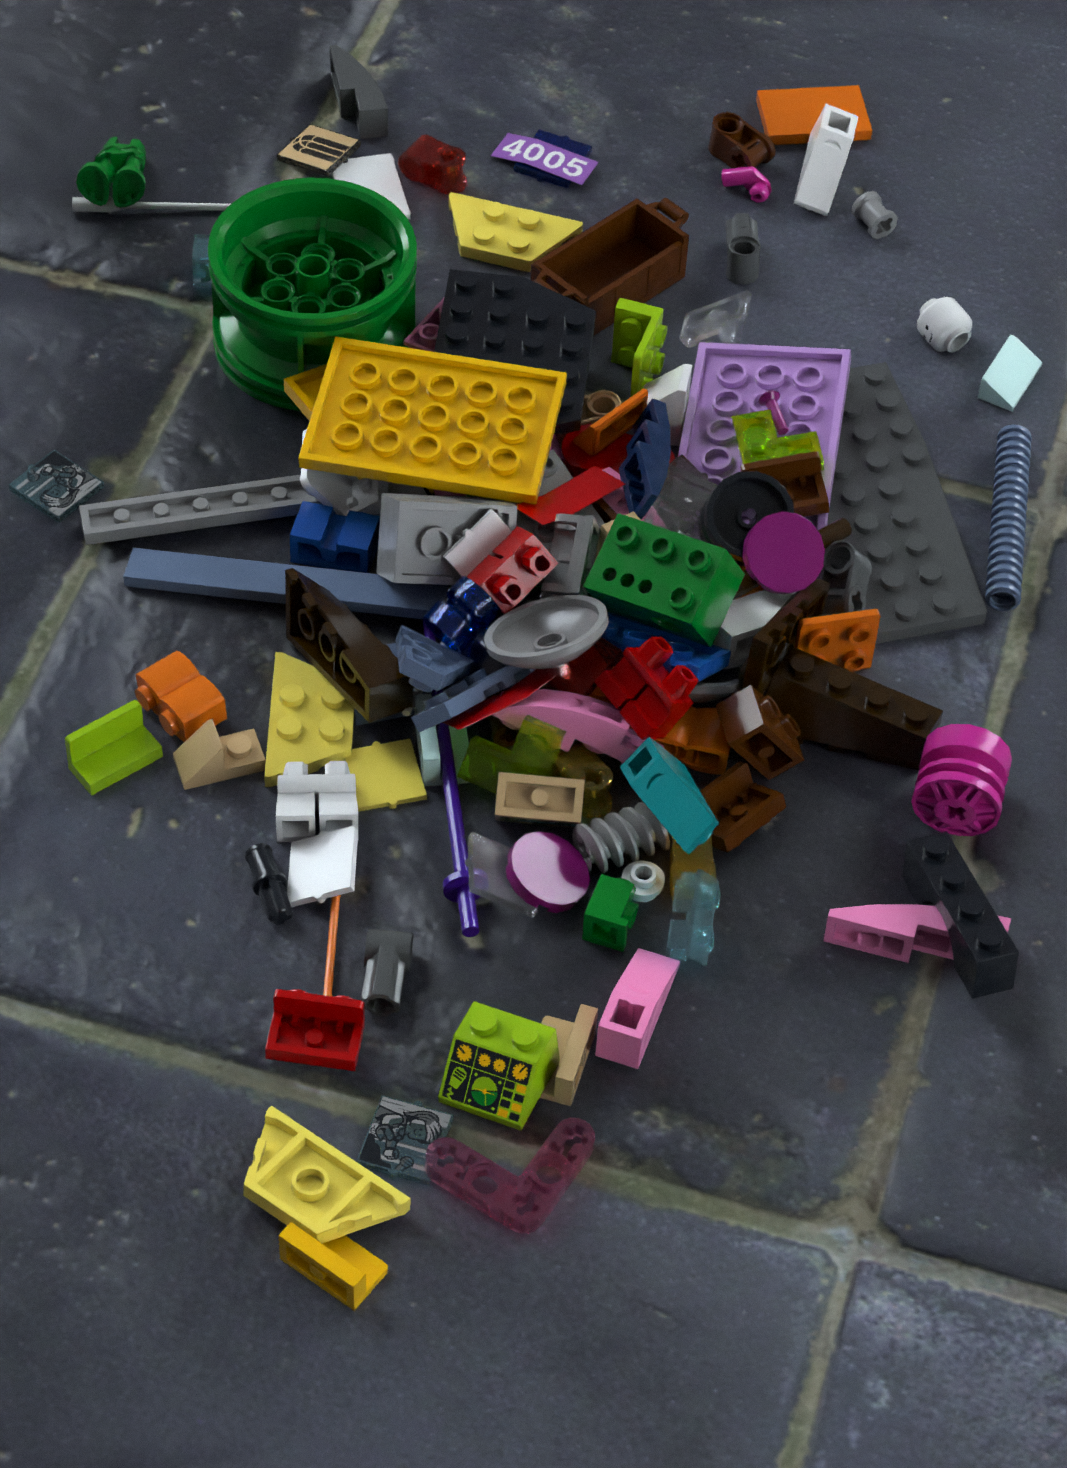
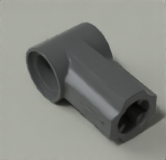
(742, 249)
(386, 961)

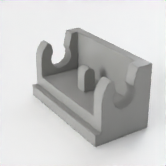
(575, 551)

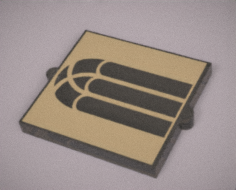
(318, 150)

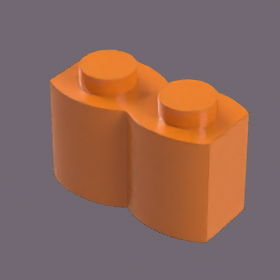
(179, 695)
(699, 741)

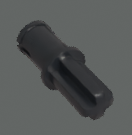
(269, 883)

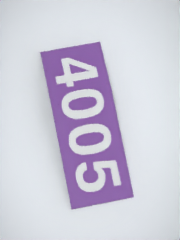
(545, 157)

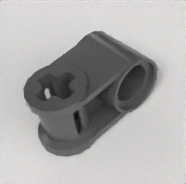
(847, 583)

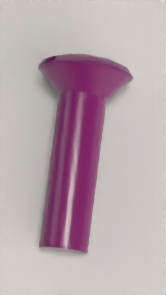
(770, 400)

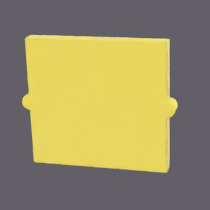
(386, 775)

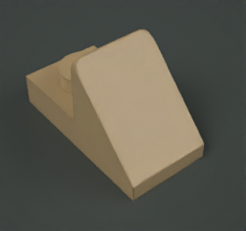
(212, 759)

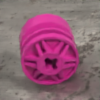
(962, 780)

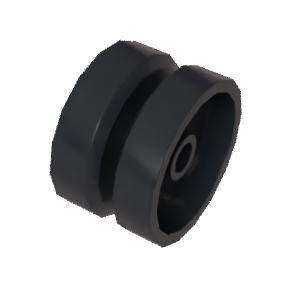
(739, 495)

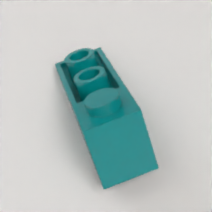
(670, 794)

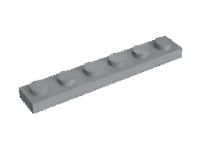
(192, 509)

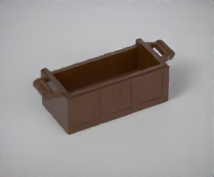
(622, 256)

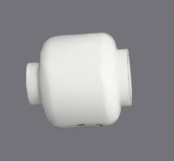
(944, 324)

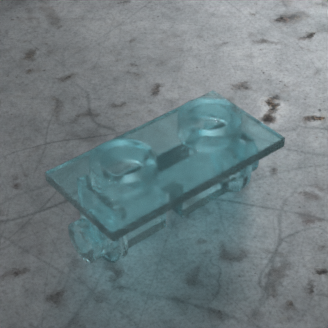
(699, 898)

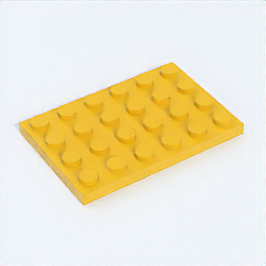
(433, 420)

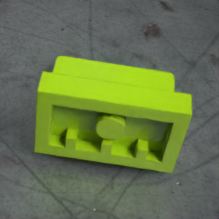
(638, 340)

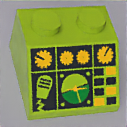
(498, 1065)

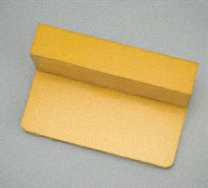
(335, 1266)

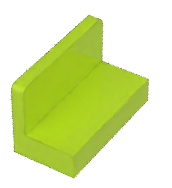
(111, 748)

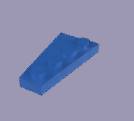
(697, 657)

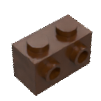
(760, 732)

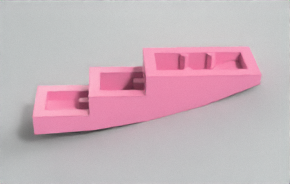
(892, 930)

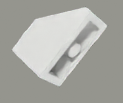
(673, 390)

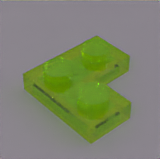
(758, 439)
(532, 754)

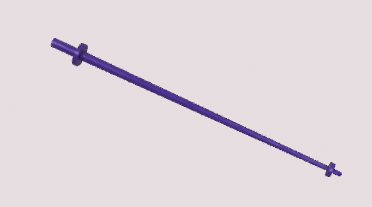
(456, 884)

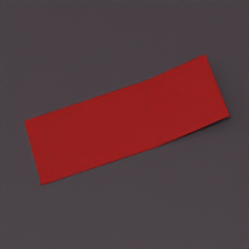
(571, 495)
(509, 697)

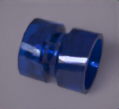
(461, 614)

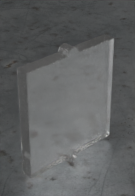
(488, 874)

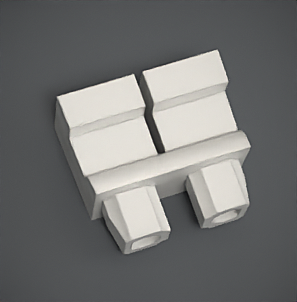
(304, 794)

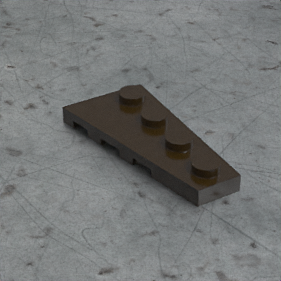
(779, 635)

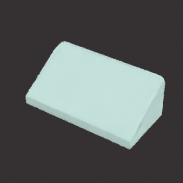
(1009, 374)

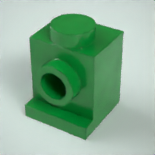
(610, 913)

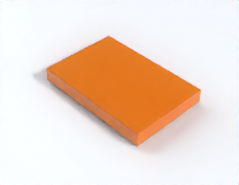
(792, 113)

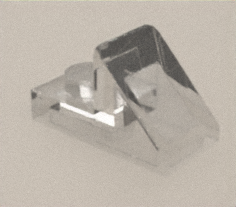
(719, 319)

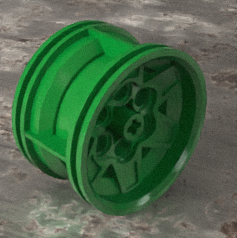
(306, 267)

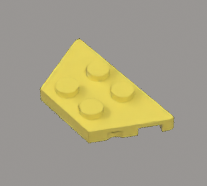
(506, 232)
(306, 719)
(315, 1184)

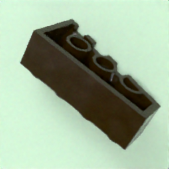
(344, 649)
(851, 710)

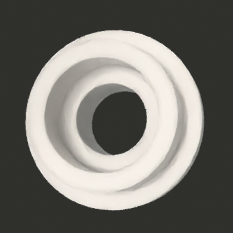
(645, 889)

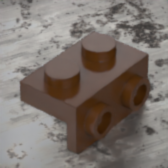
(800, 477)
(740, 806)

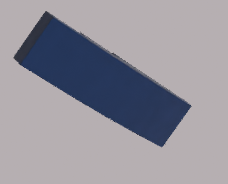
(647, 458)

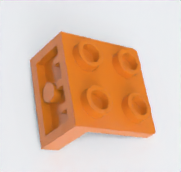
(841, 638)

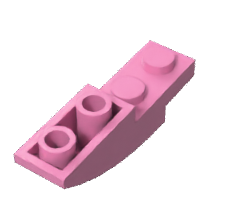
(583, 717)

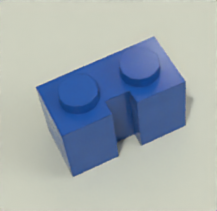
(334, 540)

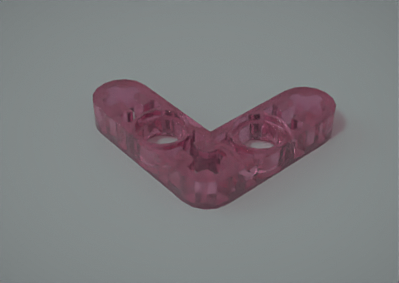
(513, 1190)

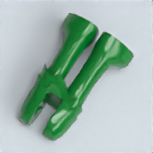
(117, 164)

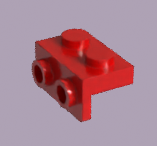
(316, 1029)

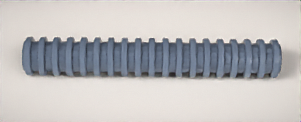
(1008, 518)

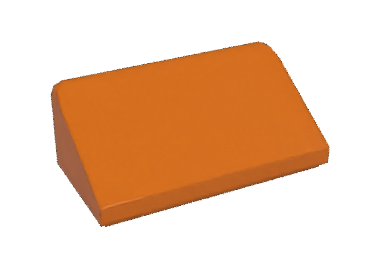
(612, 424)

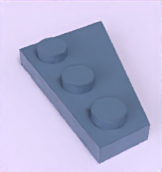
(429, 662)
(466, 694)

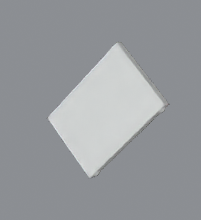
(376, 174)

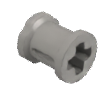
(874, 214)

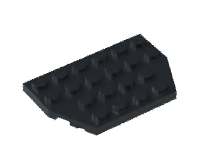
(520, 325)

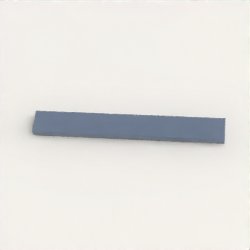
(267, 582)

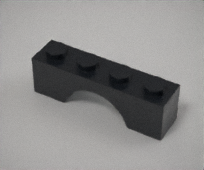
(979, 942)

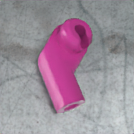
(751, 179)

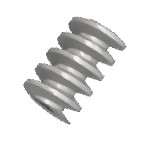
(620, 835)

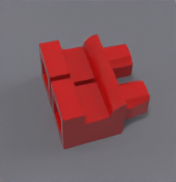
(515, 570)
(646, 691)

